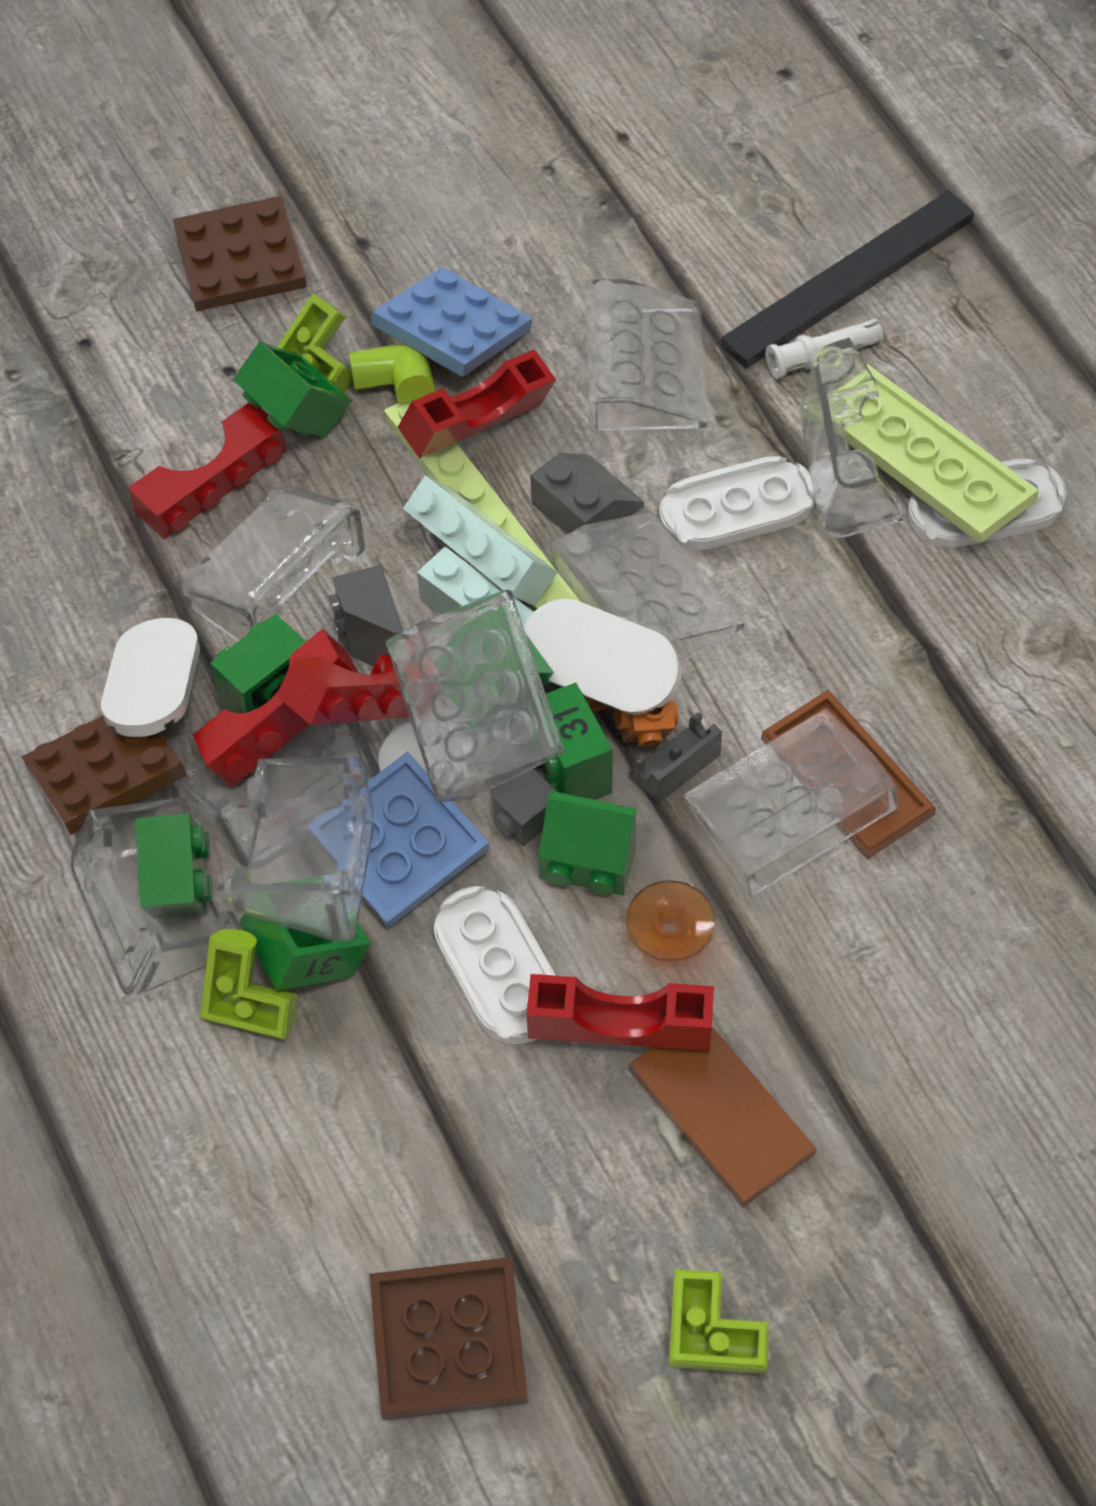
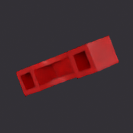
(443, 419)
(172, 497)
(332, 694)
(236, 741)
(571, 1011)

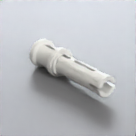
(804, 349)

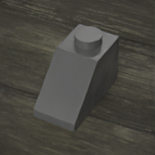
(521, 806)

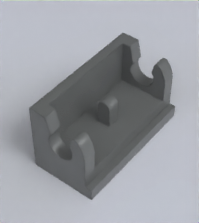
(677, 760)

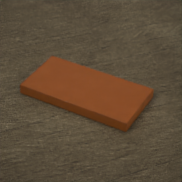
(913, 805)
(725, 1115)

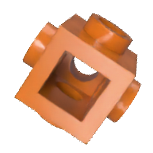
(647, 728)

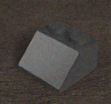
(580, 492)
(364, 613)

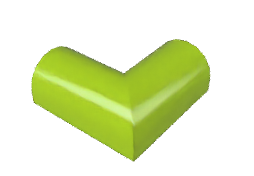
(312, 333)
(393, 365)
(233, 998)
(702, 1338)

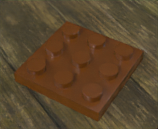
(239, 253)
(100, 770)
(447, 1338)

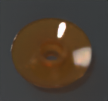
(670, 904)

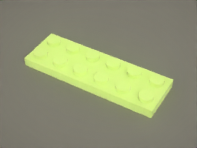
(939, 462)

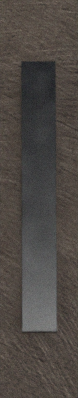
(847, 279)

